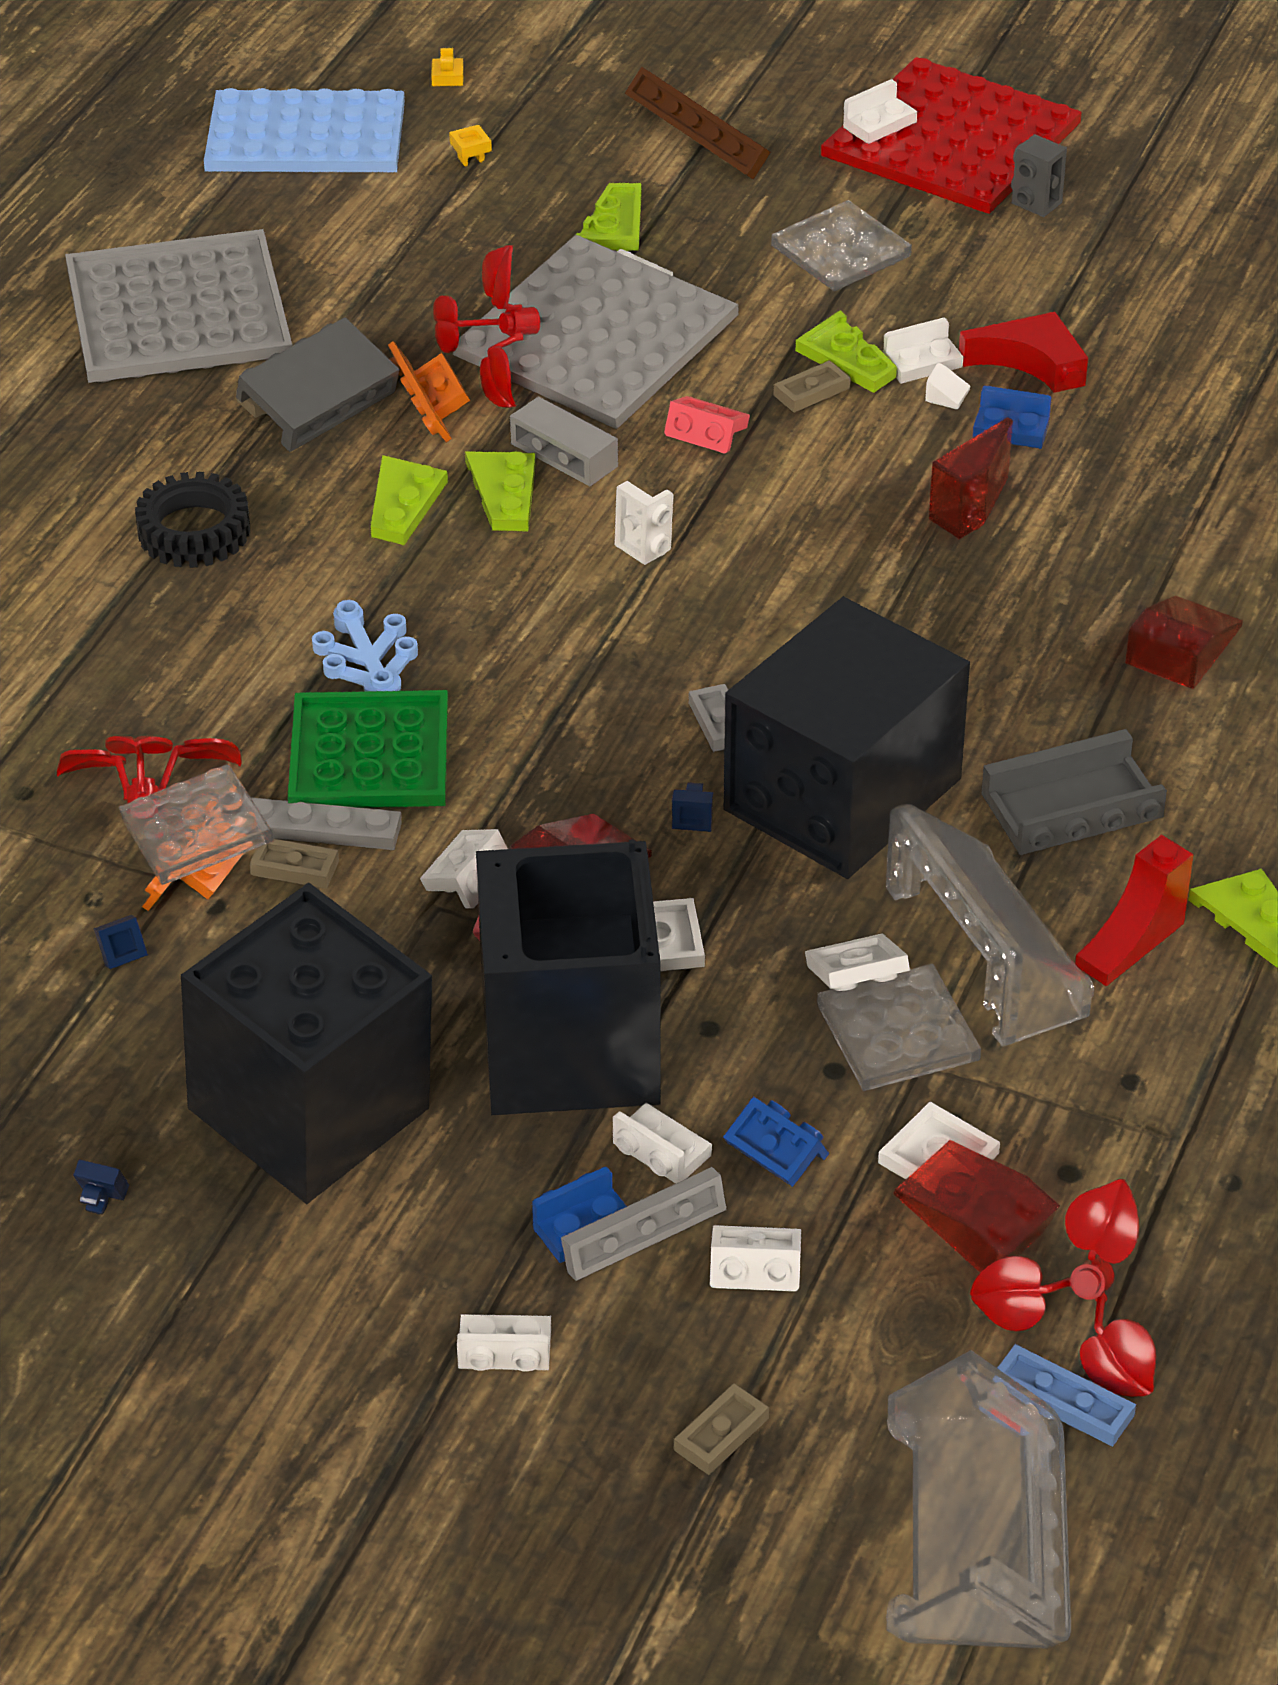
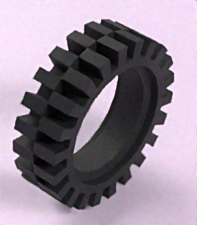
(196, 544)

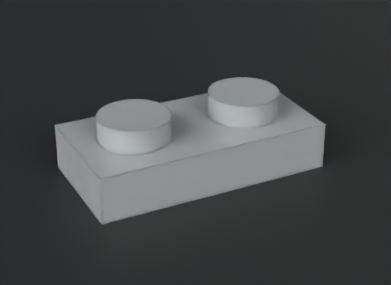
(709, 710)

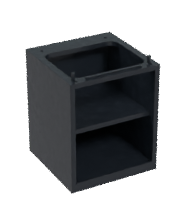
(843, 733)
(570, 977)
(307, 1041)

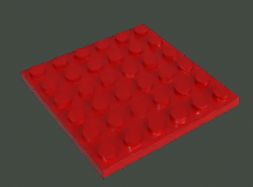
(960, 137)

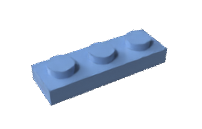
(1071, 1396)

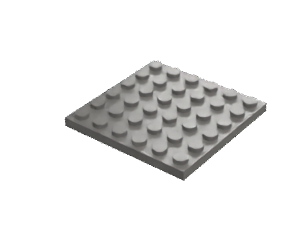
(177, 305)
(605, 330)

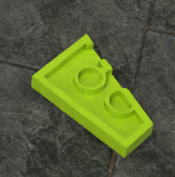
(616, 218)
(848, 351)
(505, 486)
(404, 497)
(1248, 906)

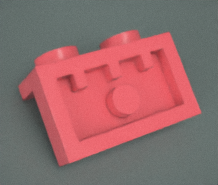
(704, 423)

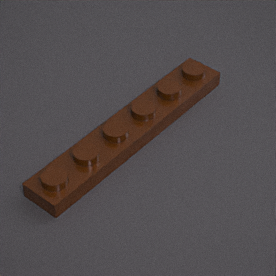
(698, 123)

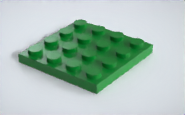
(369, 748)

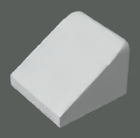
(946, 387)

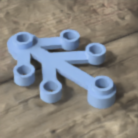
(350, 620)

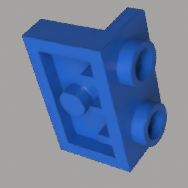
(1026, 409)
(774, 1141)
(574, 1207)

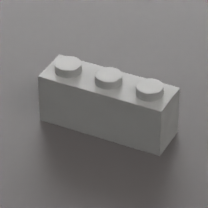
(564, 441)

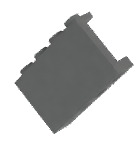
(319, 382)
(1071, 792)

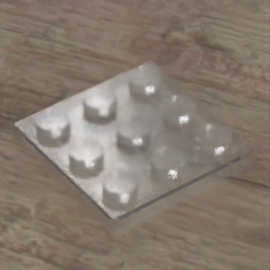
(841, 245)
(195, 824)
(899, 1027)

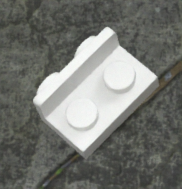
(877, 112)
(920, 348)
(643, 522)
(457, 864)
(660, 1143)
(755, 1258)
(504, 1342)

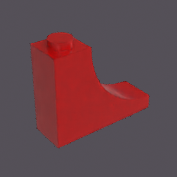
(1030, 344)
(1145, 914)

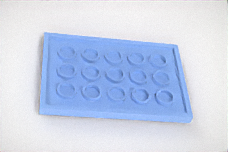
(305, 131)

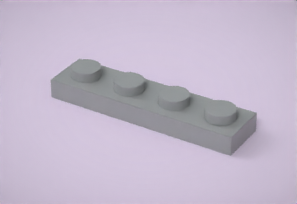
(331, 823)
(643, 1223)

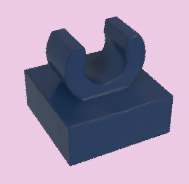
(692, 808)
(120, 941)
(99, 1184)

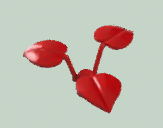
(515, 322)
(143, 786)
(1107, 1225)

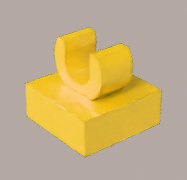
(447, 69)
(470, 142)

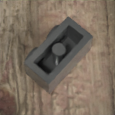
(1038, 175)

